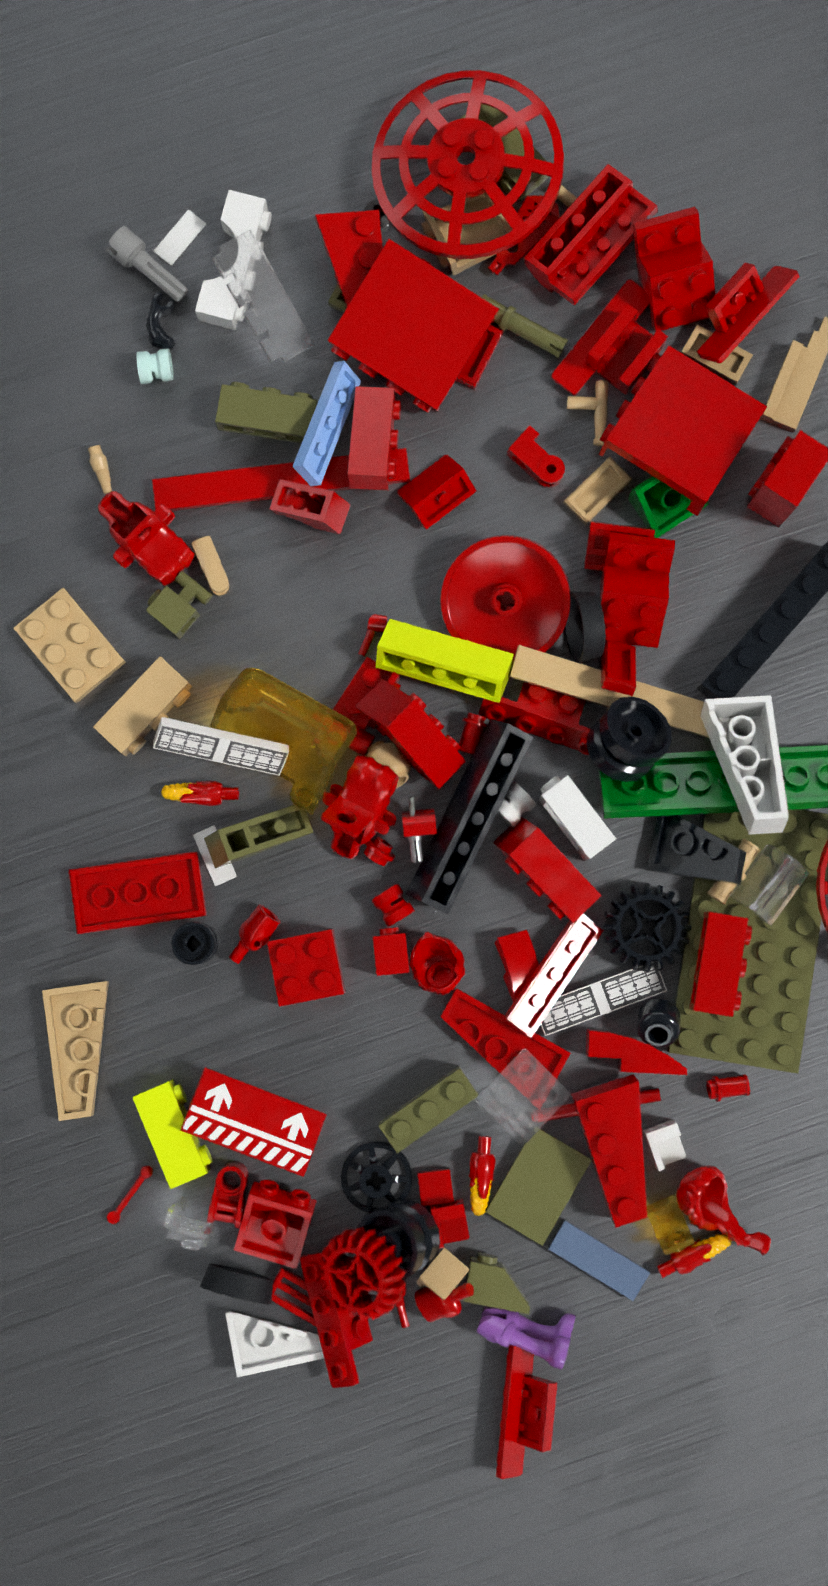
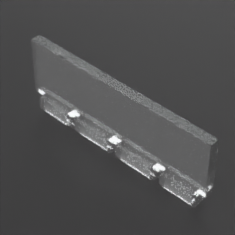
(261, 288)

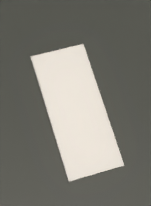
(179, 237)
(219, 874)

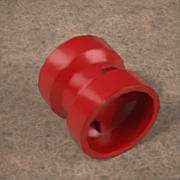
(393, 913)

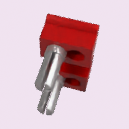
(416, 824)

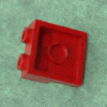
(275, 1223)

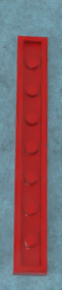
(254, 483)

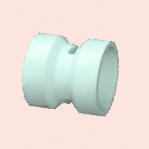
(154, 366)

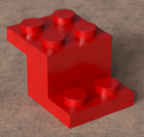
(674, 268)
(635, 588)

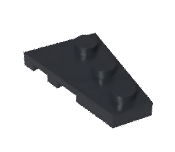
(694, 852)

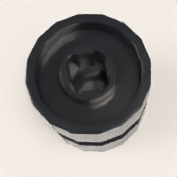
(195, 943)

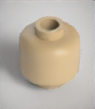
(390, 755)

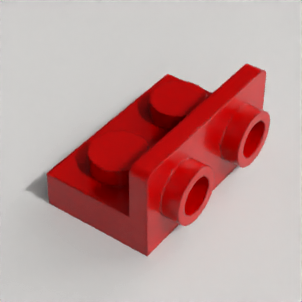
(362, 683)

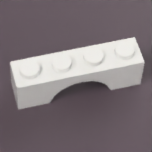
(239, 215)

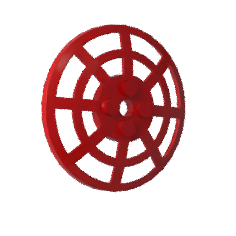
(473, 179)

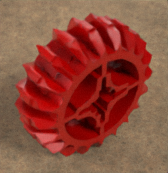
(370, 1269)

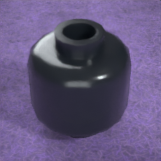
(659, 1023)

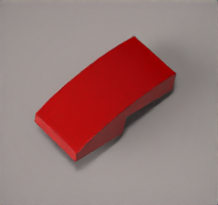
(518, 960)

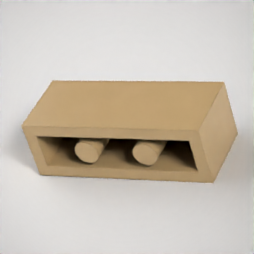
(143, 707)

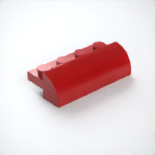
(589, 235)

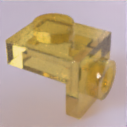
(669, 1225)

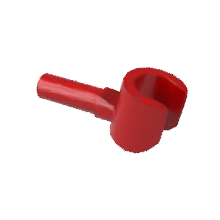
(376, 623)
(402, 1311)

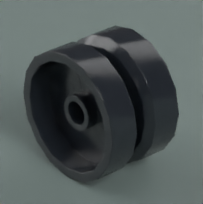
(629, 739)
(408, 1229)

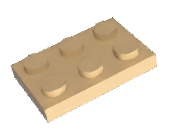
(69, 645)

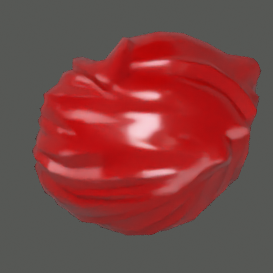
(437, 964)

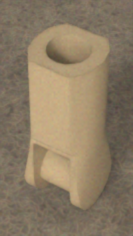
(211, 565)

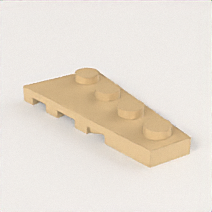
(75, 1040)

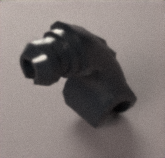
(156, 332)

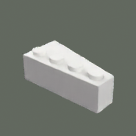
(749, 755)

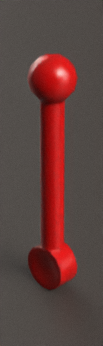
(114, 1216)

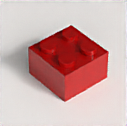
(306, 967)

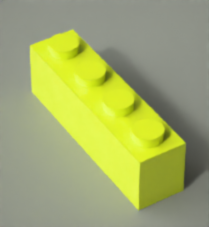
(444, 660)

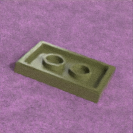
(538, 1186)

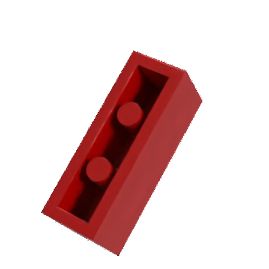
(373, 438)
(720, 964)

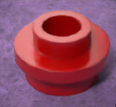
(379, 851)

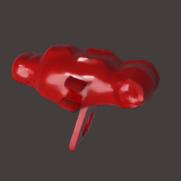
(145, 537)
(360, 805)

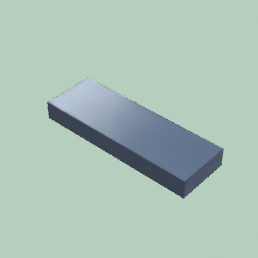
(598, 1260)

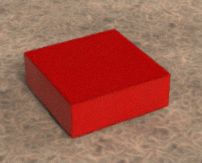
(435, 1187)

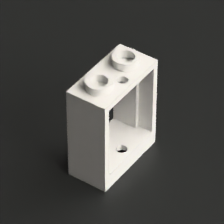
(575, 817)

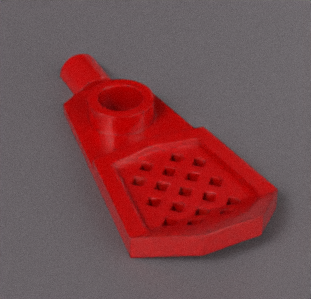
(525, 245)

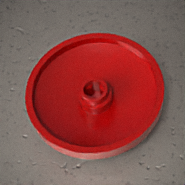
(506, 595)

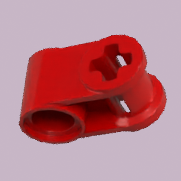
(228, 1200)

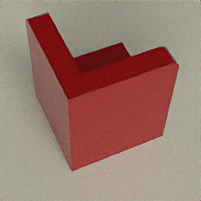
(451, 1222)

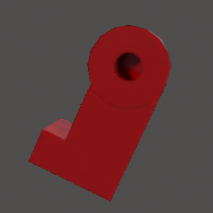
(535, 461)

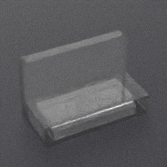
(770, 883)

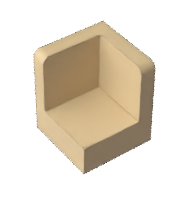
(443, 1274)

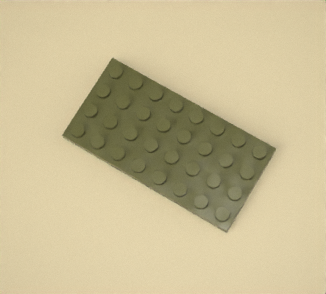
(779, 957)

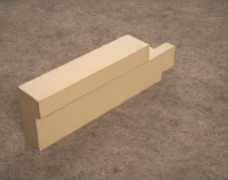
(796, 380)

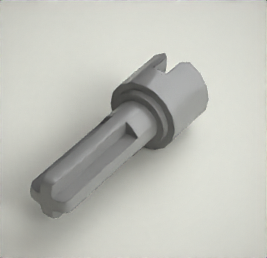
(130, 251)

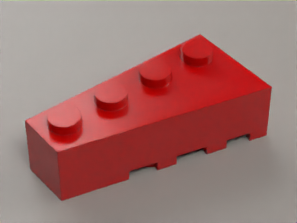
(614, 1138)

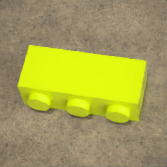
(177, 1151)

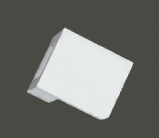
(664, 1143)

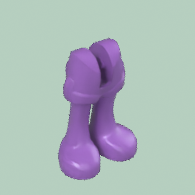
(514, 1329)

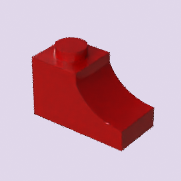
(310, 505)

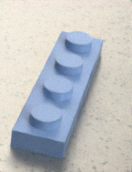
(326, 423)

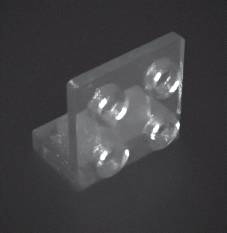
(523, 1096)

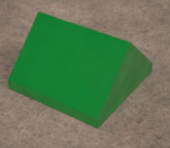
(659, 505)

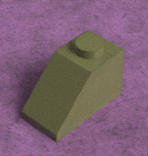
(494, 1285)

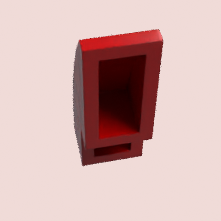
(631, 1053)

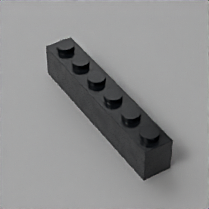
(769, 630)
(469, 815)

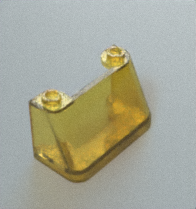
(279, 713)

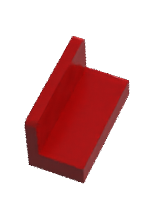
(632, 358)
(437, 491)

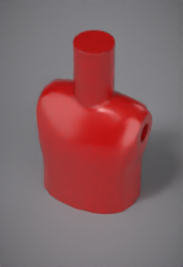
(255, 932)
(435, 1308)

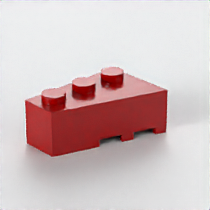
(413, 732)

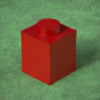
(391, 952)

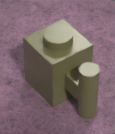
(174, 609)

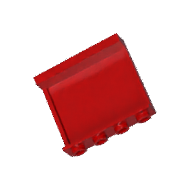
(412, 326)
(683, 426)

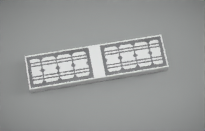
(220, 746)
(603, 998)

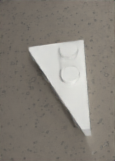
(268, 1345)

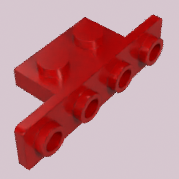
(741, 306)
(601, 338)
(542, 714)
(335, 1328)
(525, 1413)

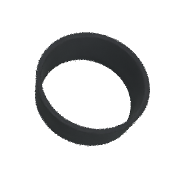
(585, 627)
(238, 1284)

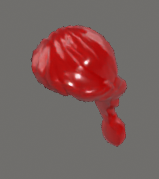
(705, 1201)

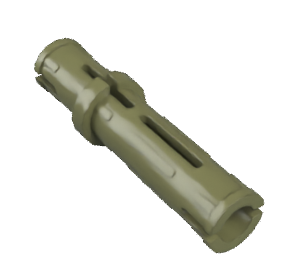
(527, 329)

